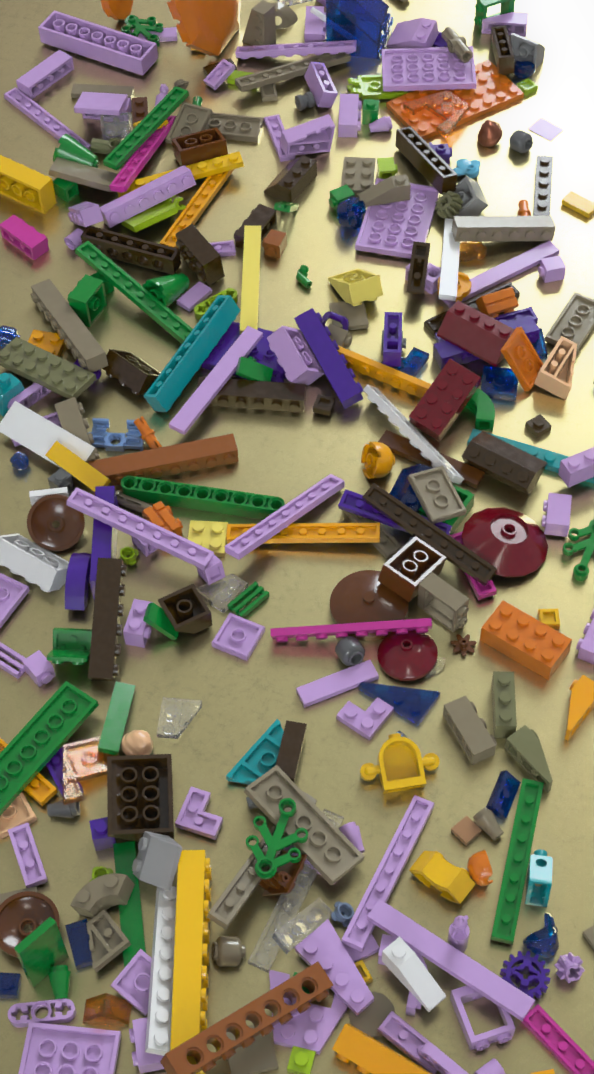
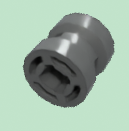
(304, 101)

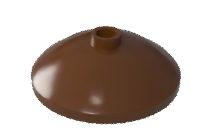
(52, 509)
(20, 912)

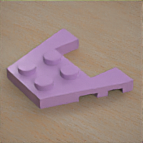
(311, 1028)

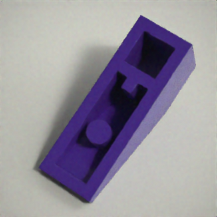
(392, 339)

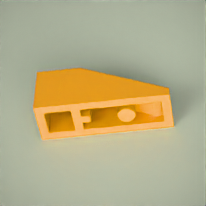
(580, 704)

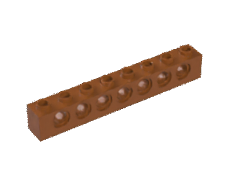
(312, 978)

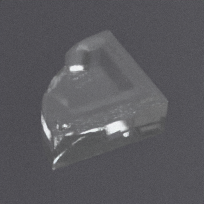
(441, 662)

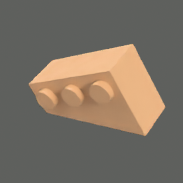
(558, 369)

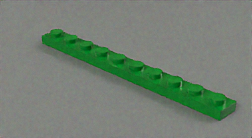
(134, 291)

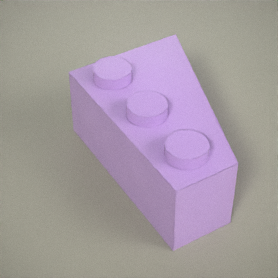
(308, 137)

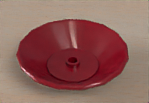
(506, 541)

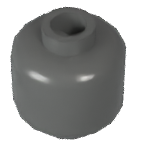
(521, 141)
(350, 651)

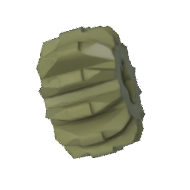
(448, 205)

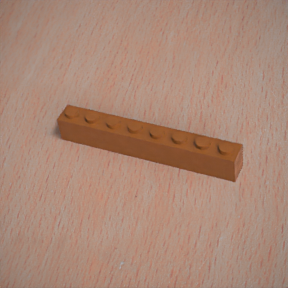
(169, 459)

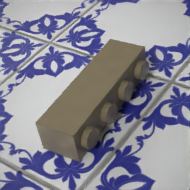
(72, 421)

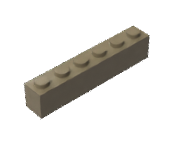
(502, 228)

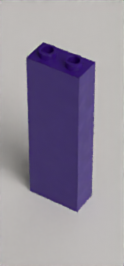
(104, 536)

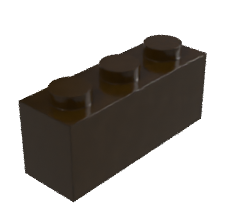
(260, 216)

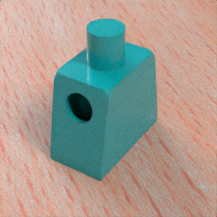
(9, 388)
(539, 872)

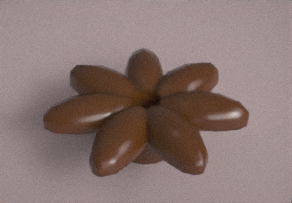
(463, 644)

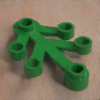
(134, 22)
(588, 544)
(276, 842)

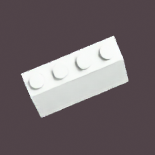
(32, 562)

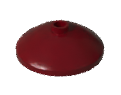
(407, 662)

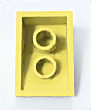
(357, 286)

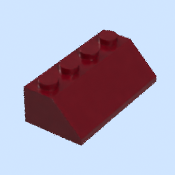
(475, 332)

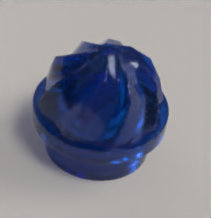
(19, 460)

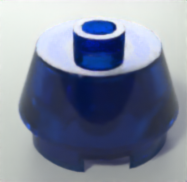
(351, 212)

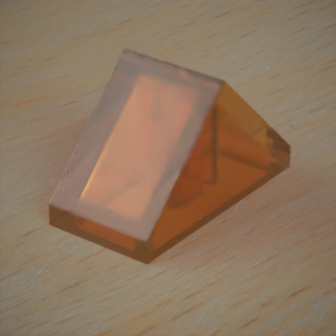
(107, 1010)

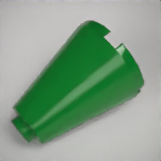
(75, 151)
(168, 287)

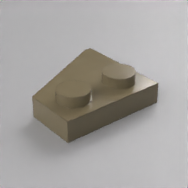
(105, 940)

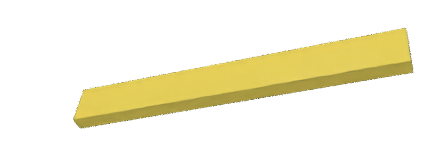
(250, 278)

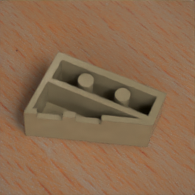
(261, 25)

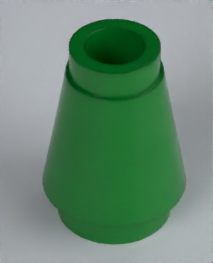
(60, 980)

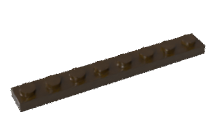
(430, 534)

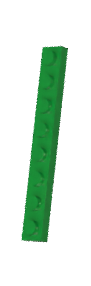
(145, 128)
(517, 862)

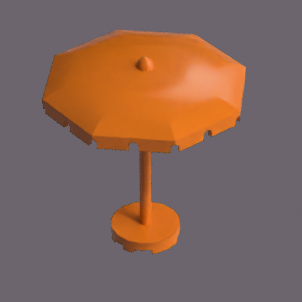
(203, 23)

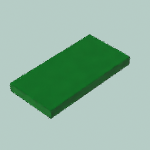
(41, 951)

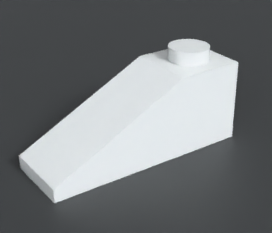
(412, 973)

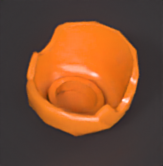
(480, 868)

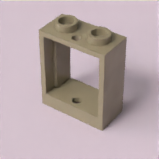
(443, 602)

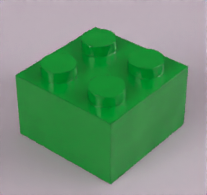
(88, 299)

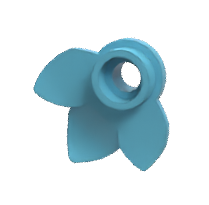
(467, 167)

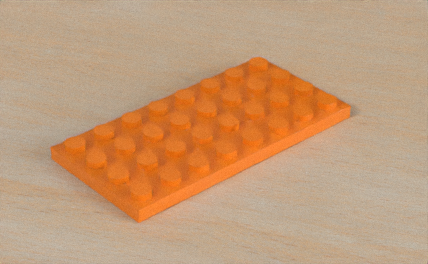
(491, 93)

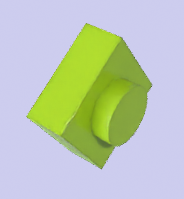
(301, 1060)

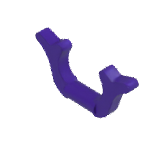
(343, 320)

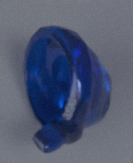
(544, 941)

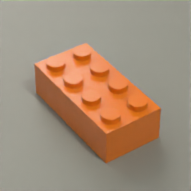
(525, 640)

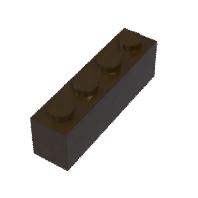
(502, 50)

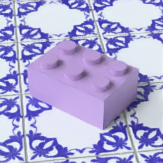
(295, 355)

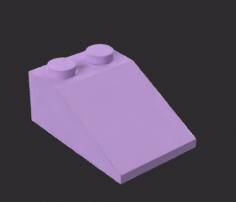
(414, 34)

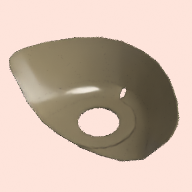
(286, 13)

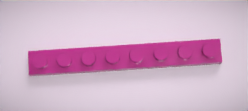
(140, 158)
(360, 629)

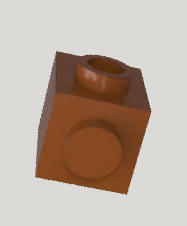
(274, 243)

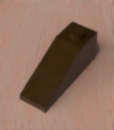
(418, 267)

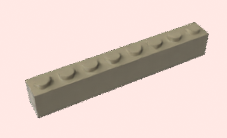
(69, 326)

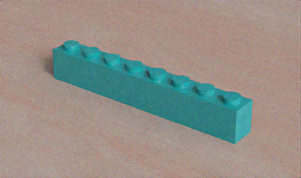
(192, 353)

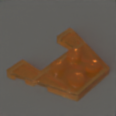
(443, 105)
(80, 763)

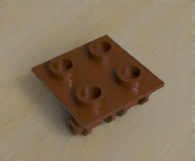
(284, 879)

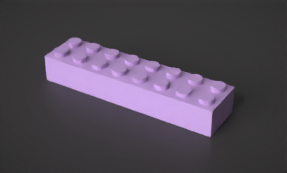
(98, 42)

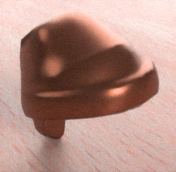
(489, 133)

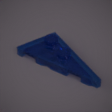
(408, 702)

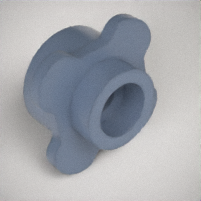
(344, 908)

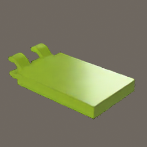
(371, 88)
(154, 214)

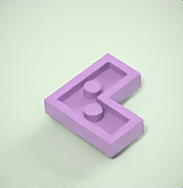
(365, 722)
(193, 815)

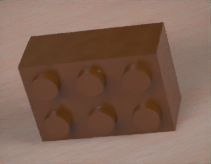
(199, 146)
(410, 567)

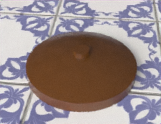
(365, 599)

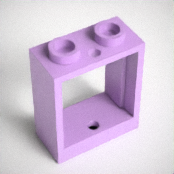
(481, 1041)

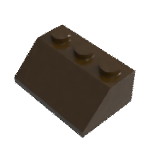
(293, 179)
(130, 371)

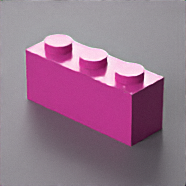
(24, 237)

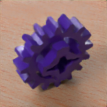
(536, 978)

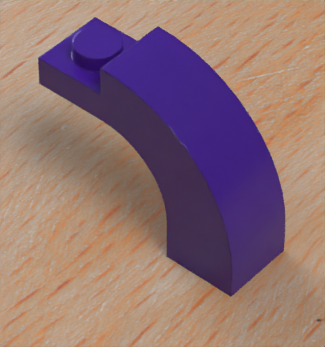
(77, 581)

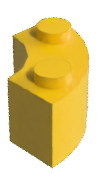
(451, 880)

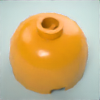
(377, 460)

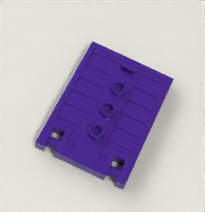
(261, 352)

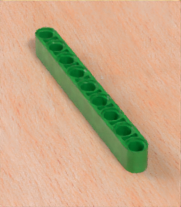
(201, 497)

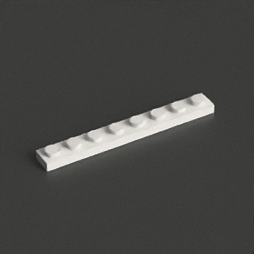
(408, 430)
(161, 976)

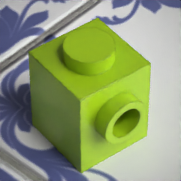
(386, 167)

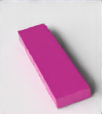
(558, 1042)

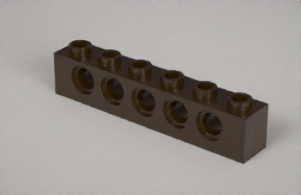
(133, 250)

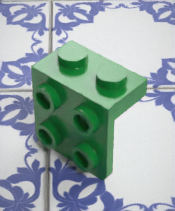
(70, 646)

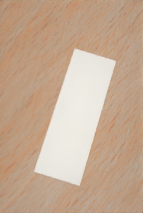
(39, 433)

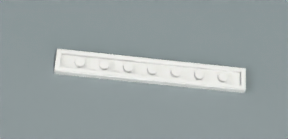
(449, 264)

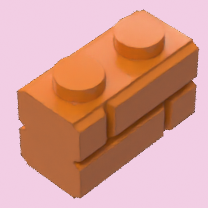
(498, 302)
(163, 517)

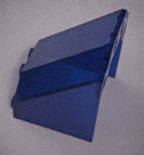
(361, 21)

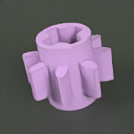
(569, 967)

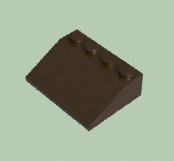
(139, 796)

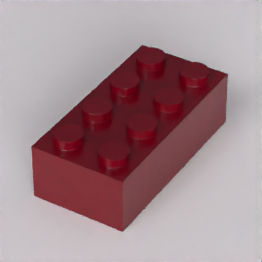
(444, 400)

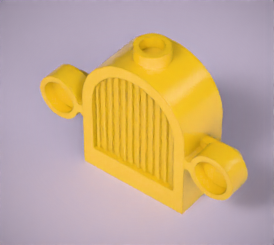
(400, 765)

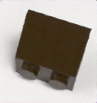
(186, 610)

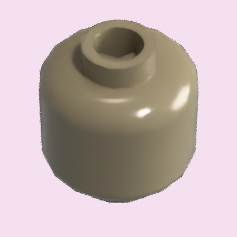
(228, 951)

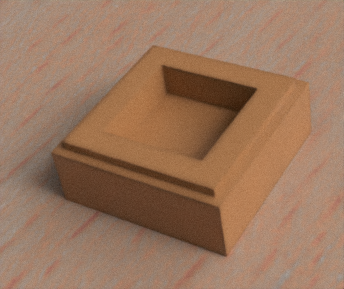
(466, 830)

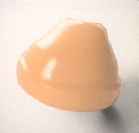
(137, 743)

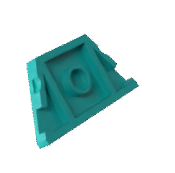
(259, 758)

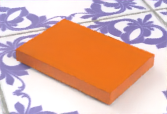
(522, 358)

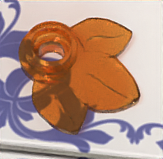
(472, 251)

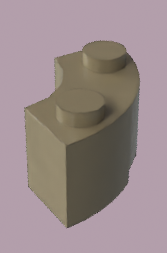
(102, 894)

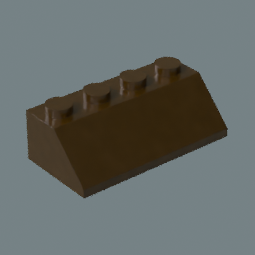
(504, 462)

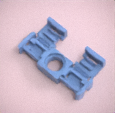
(132, 440)

